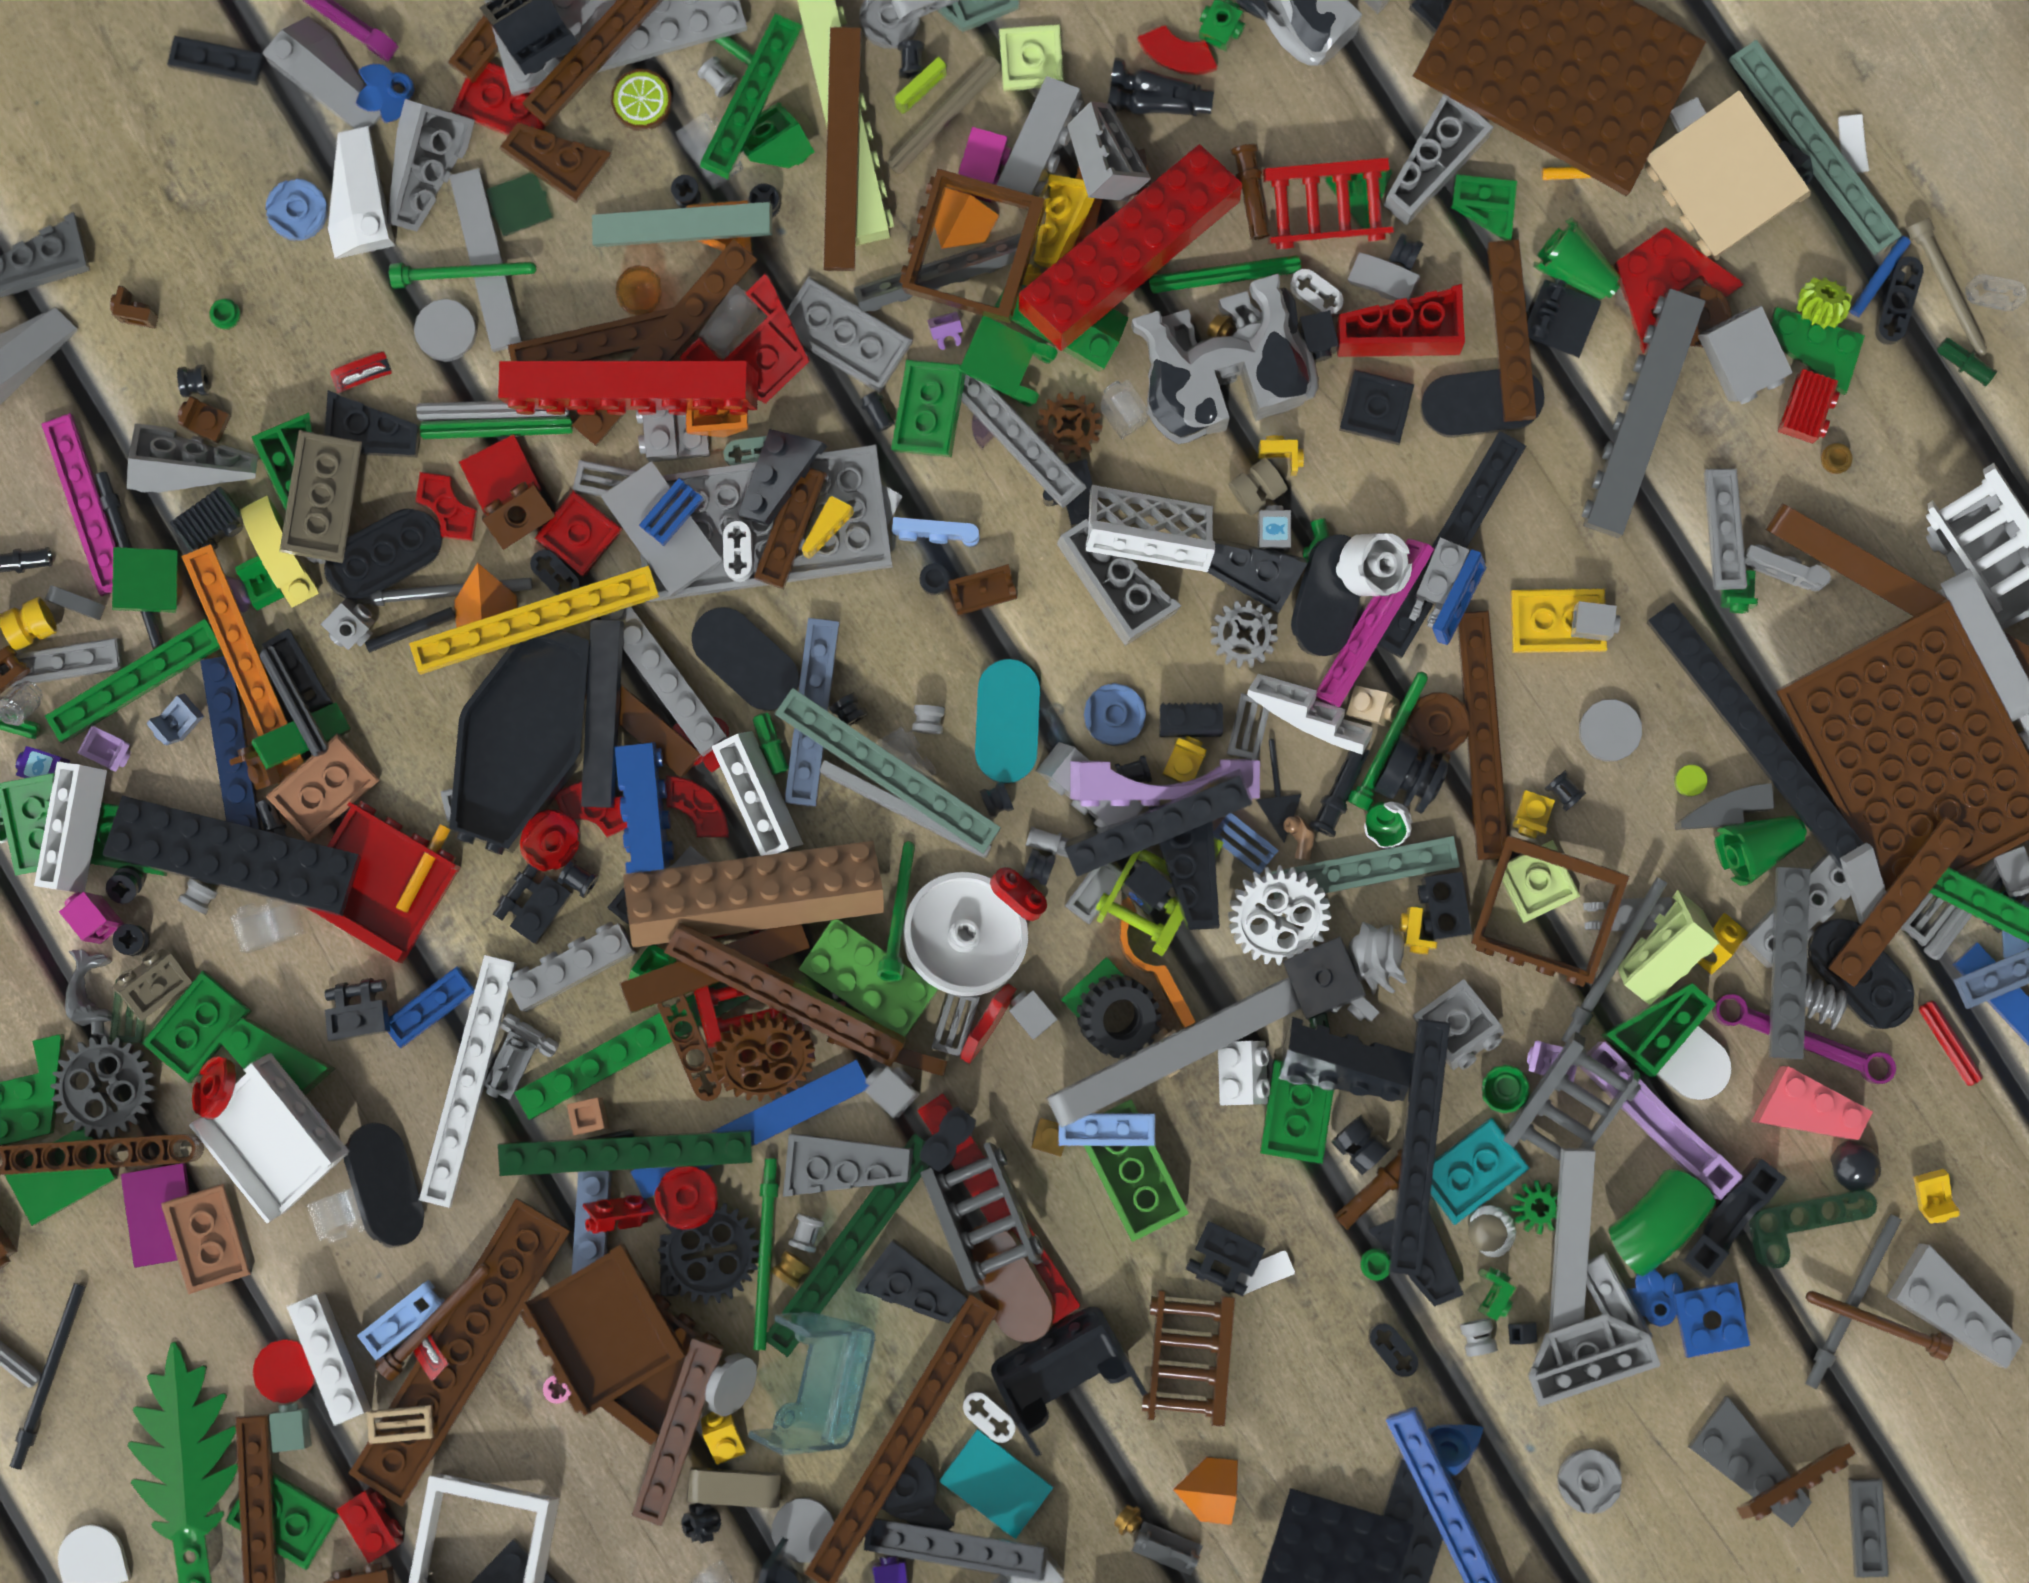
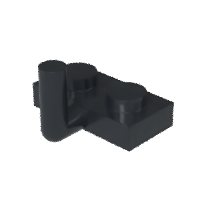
(1079, 507)

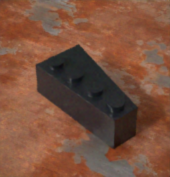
(1344, 1063)

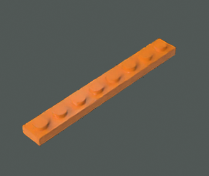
(238, 646)

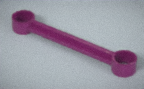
(372, 38)
(1812, 1042)

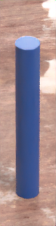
(1880, 276)

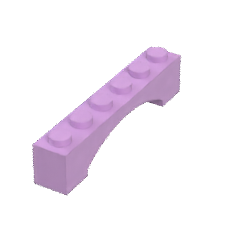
(1096, 781)
(1667, 1129)

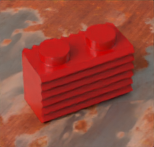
(1808, 406)

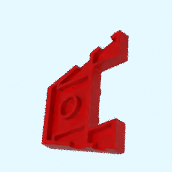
(1662, 265)
(770, 348)

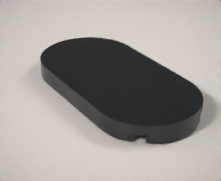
(1471, 404)
(384, 554)
(1324, 603)
(744, 658)
(1881, 996)
(384, 1185)

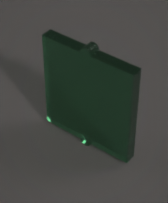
(519, 204)

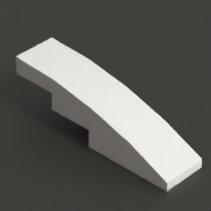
(1299, 708)

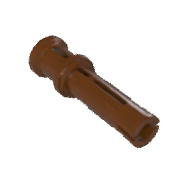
(1250, 177)
(1386, 1180)

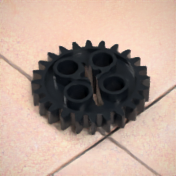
(715, 1281)

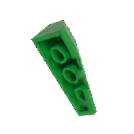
(1091, 347)

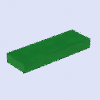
(288, 742)

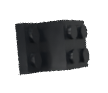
(529, 31)

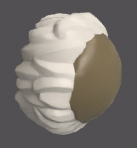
(1492, 1231)

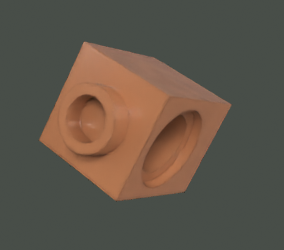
(588, 1116)

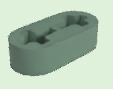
(746, 445)

